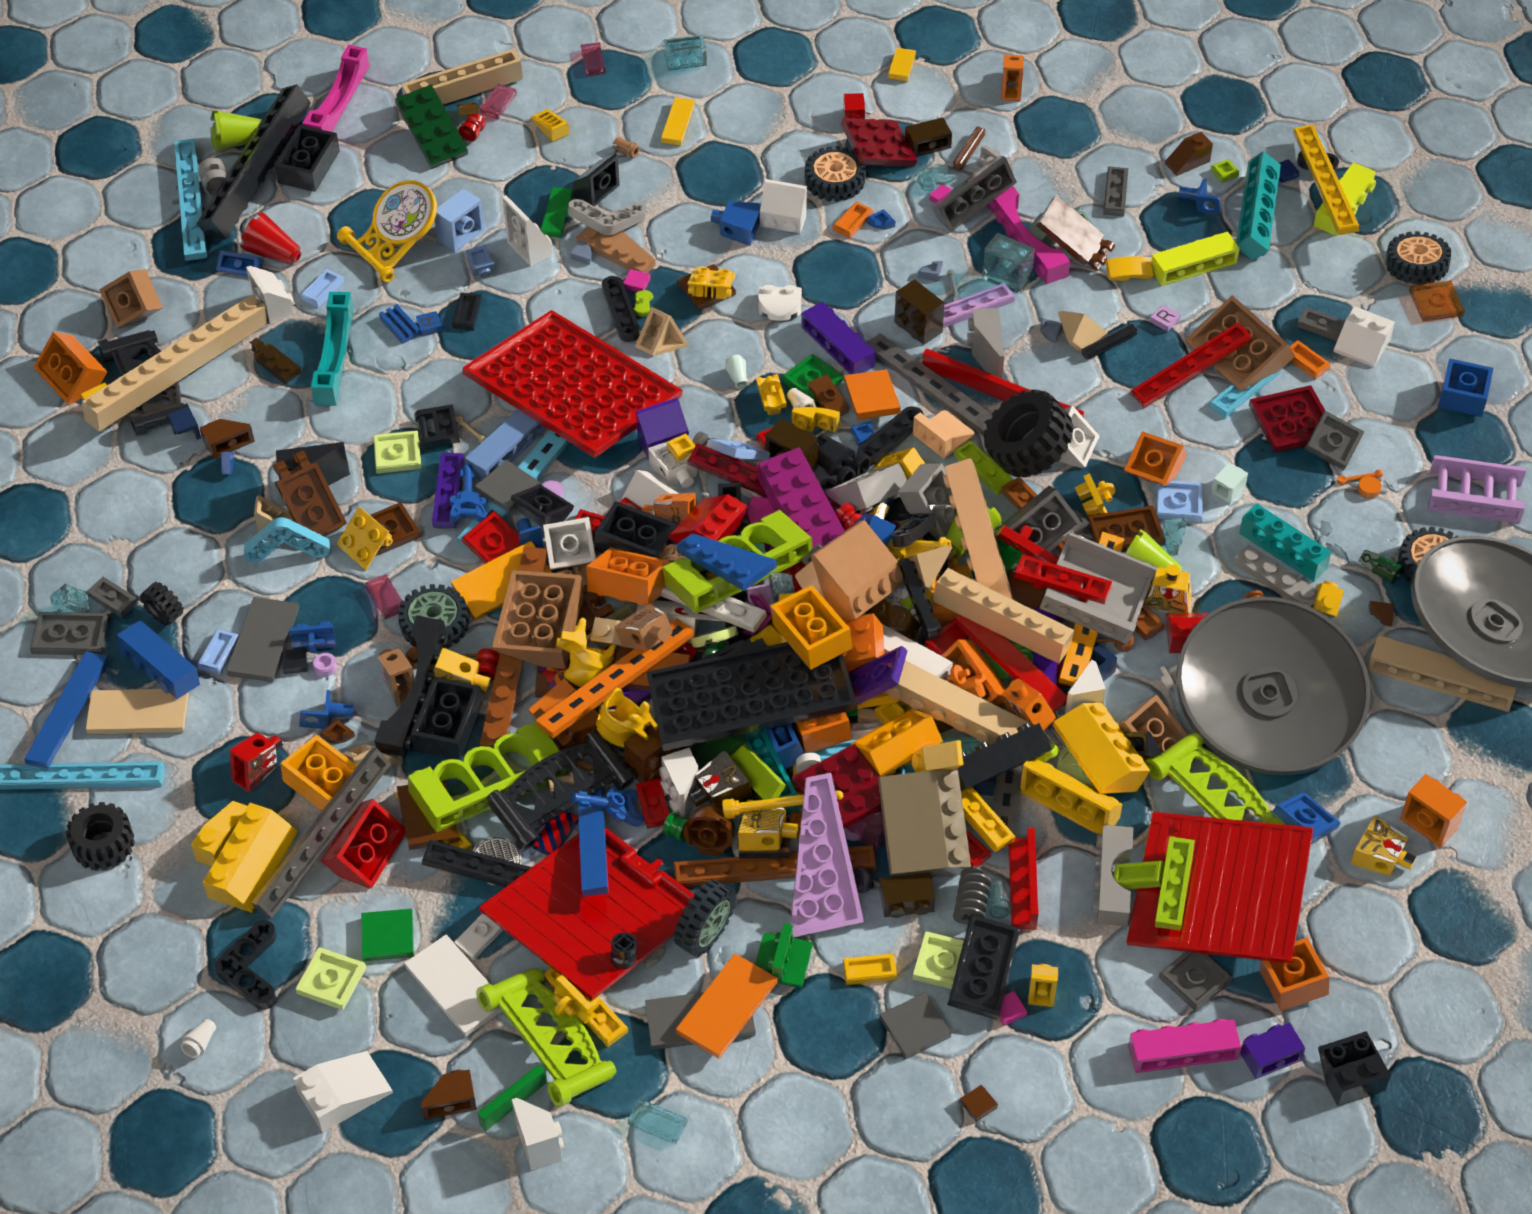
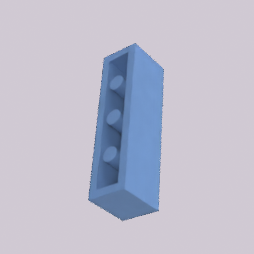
(504, 443)

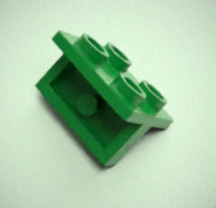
(785, 956)

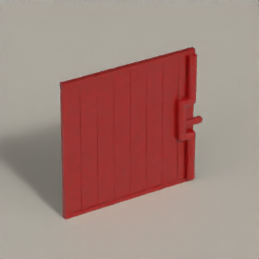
(1239, 891)
(575, 932)

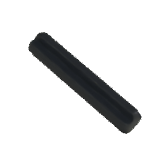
(1109, 341)

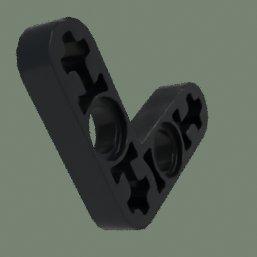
(910, 527)
(241, 963)

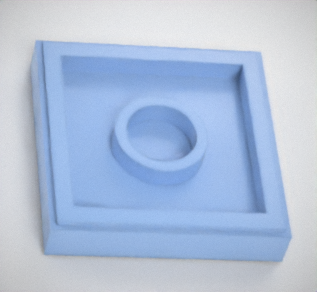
(738, 449)
(1180, 500)

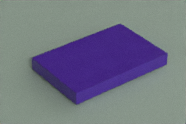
(878, 675)

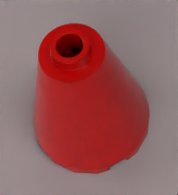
(268, 240)

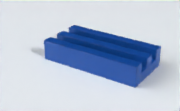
(384, 317)

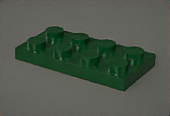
(431, 126)

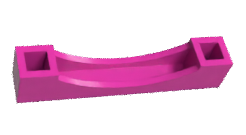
(350, 74)
(1048, 262)

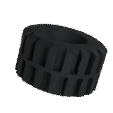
(97, 820)

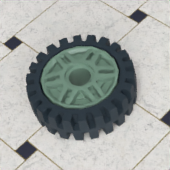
(435, 604)
(705, 918)

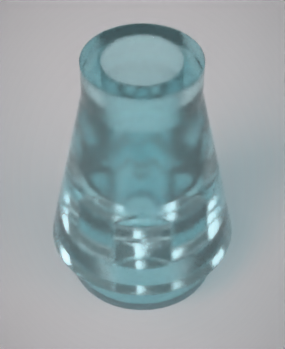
(998, 900)

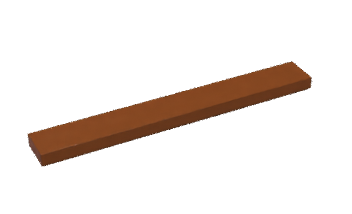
(748, 870)

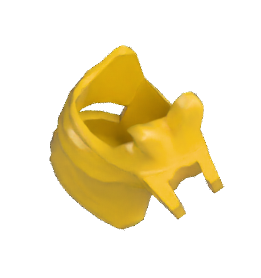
(584, 660)
(625, 720)

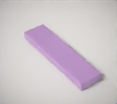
(989, 298)

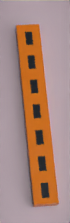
(614, 677)

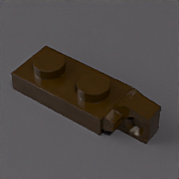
(275, 361)

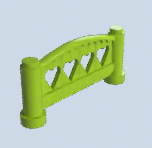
(1177, 763)
(568, 1078)

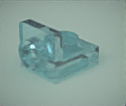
(1173, 532)

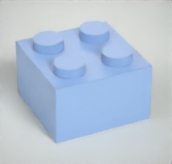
(459, 220)

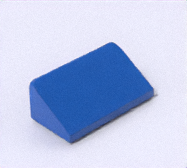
(236, 263)

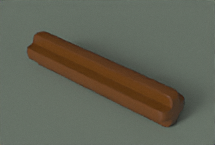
(968, 148)

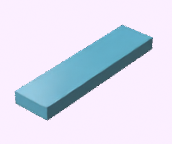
(1232, 398)

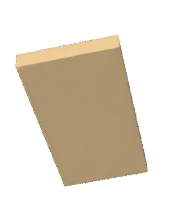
(136, 712)

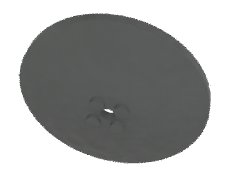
(1465, 588)
(1277, 647)

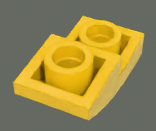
(1129, 267)
(810, 417)

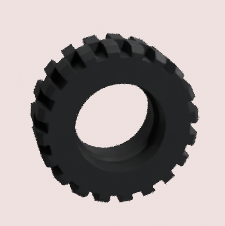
(1039, 448)

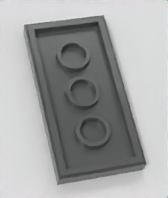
(263, 639)
(666, 1015)

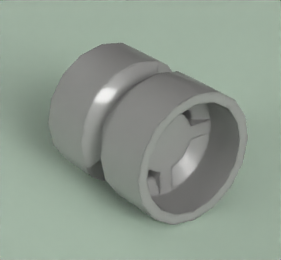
(212, 175)

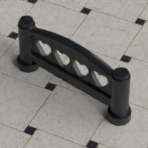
(123, 350)
(523, 822)

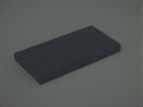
(983, 967)

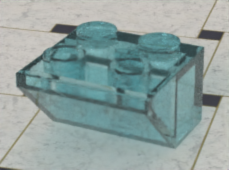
(684, 52)

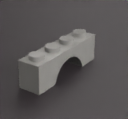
(1113, 900)

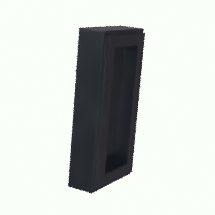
(467, 311)

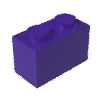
(1272, 1050)

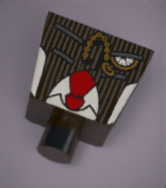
(720, 781)

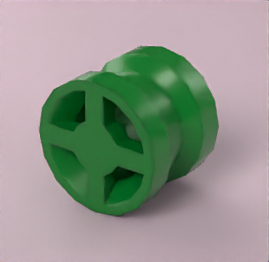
(674, 826)

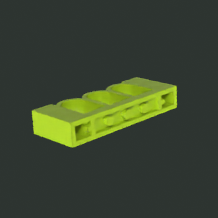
(777, 529)
(436, 802)

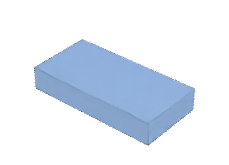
(319, 290)
(218, 652)

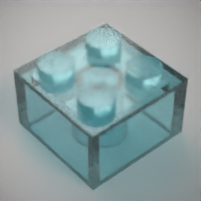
(1008, 263)

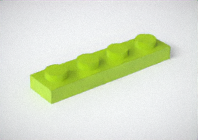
(1175, 883)

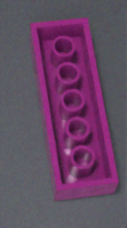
(799, 496)

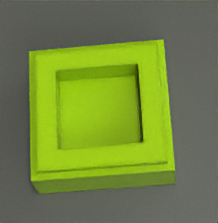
(1224, 170)

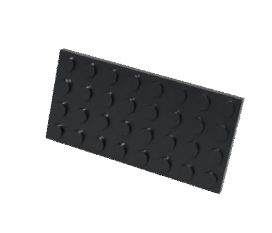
(745, 694)

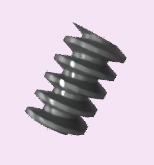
(971, 895)

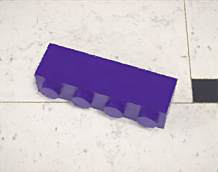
(838, 339)

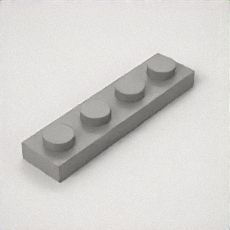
(1275, 576)

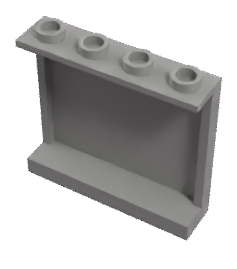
(1129, 588)

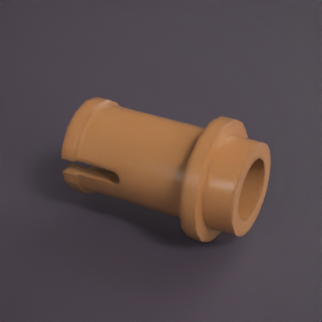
(626, 147)

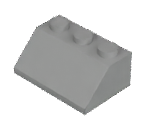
(870, 488)

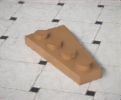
(618, 249)

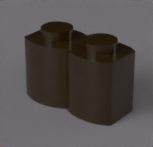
(896, 618)

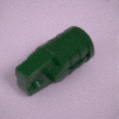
(1375, 562)

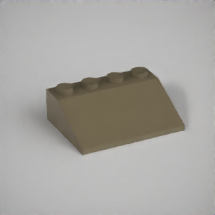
(924, 823)

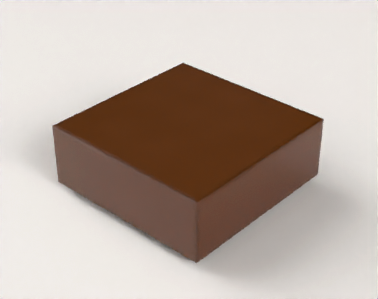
(978, 1103)

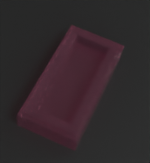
(593, 59)
(498, 101)
(384, 596)

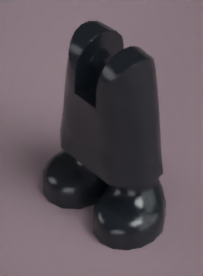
(840, 460)

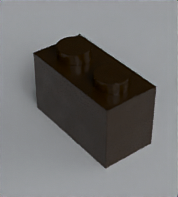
(929, 136)
(907, 895)

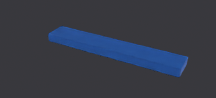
(66, 710)
(593, 849)

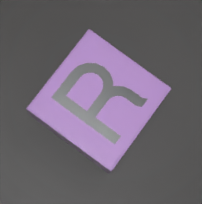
(1165, 318)

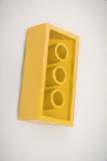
(1101, 749)
(1068, 796)
(249, 857)

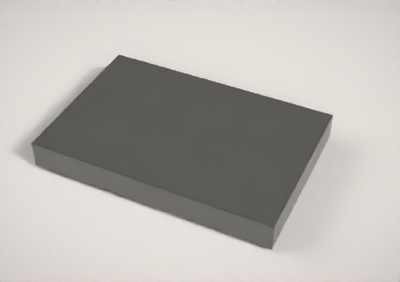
(70, 633)

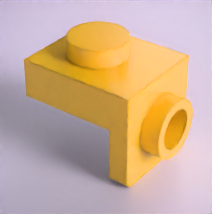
(1328, 598)

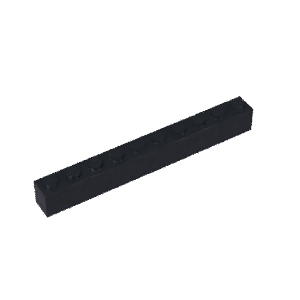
(253, 163)

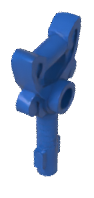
(467, 502)
(613, 804)

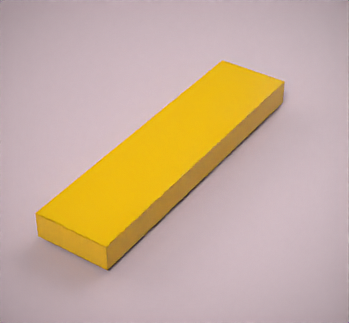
(603, 1019)

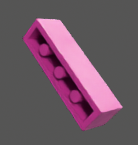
(1184, 1045)

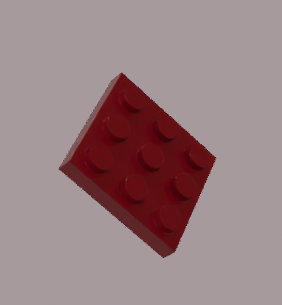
(878, 142)
(1288, 417)
(854, 778)

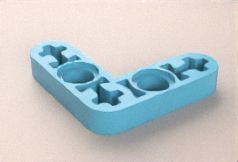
(313, 544)

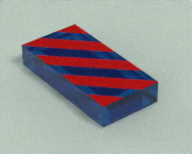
(556, 833)

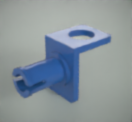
(1200, 196)
(528, 533)
(331, 710)

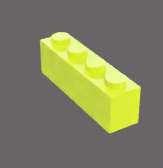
(1355, 184)
(1194, 258)

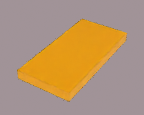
(487, 585)

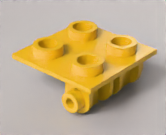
(703, 277)
(363, 538)

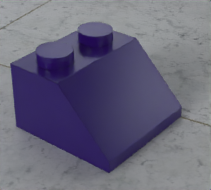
(660, 424)

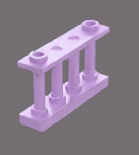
(1474, 505)

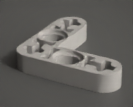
(606, 223)

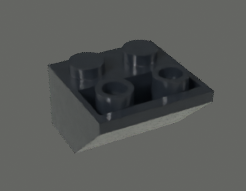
(1353, 1068)

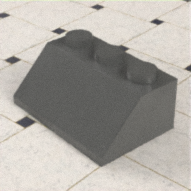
(1048, 517)

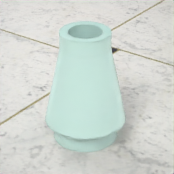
(736, 369)

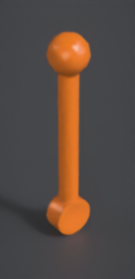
(1342, 479)

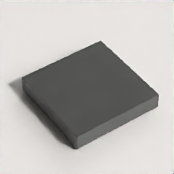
(1334, 440)
(503, 483)
(1195, 978)
(915, 1025)

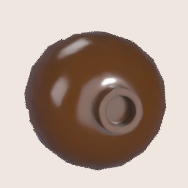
(709, 830)

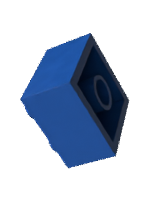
(1465, 387)

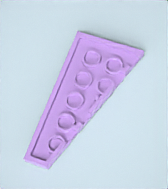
(824, 877)

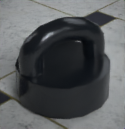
(863, 880)

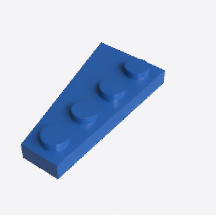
(726, 561)

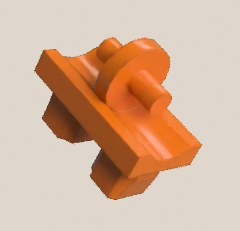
(972, 685)

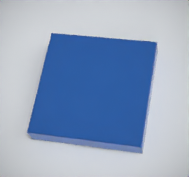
(1306, 812)

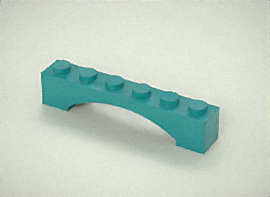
(329, 373)

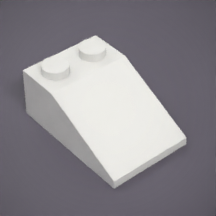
(525, 235)
(341, 1088)

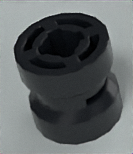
(623, 950)

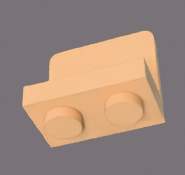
(942, 432)

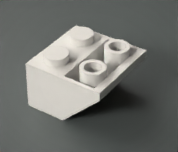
(679, 780)

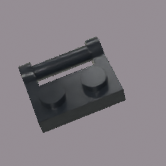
(444, 425)

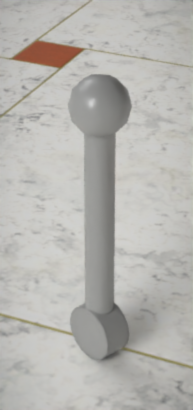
(951, 273)

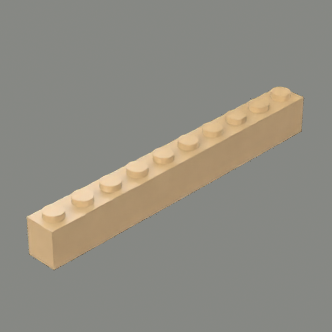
(174, 363)

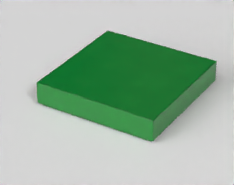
(809, 370)
(387, 934)

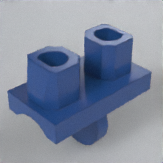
(313, 636)

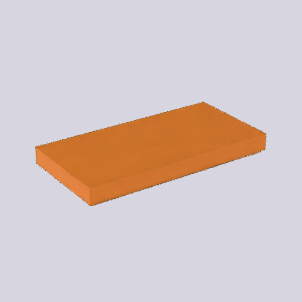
(726, 1006)

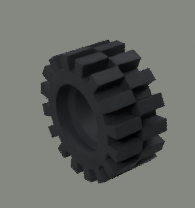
(161, 603)

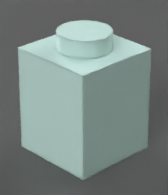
(1229, 483)

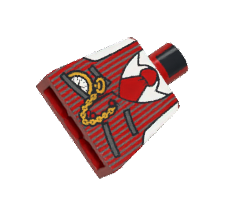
(254, 760)

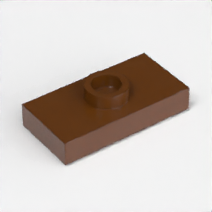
(828, 395)

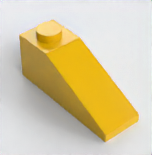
(216, 833)

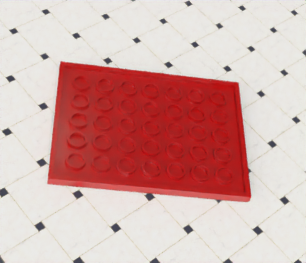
(570, 382)

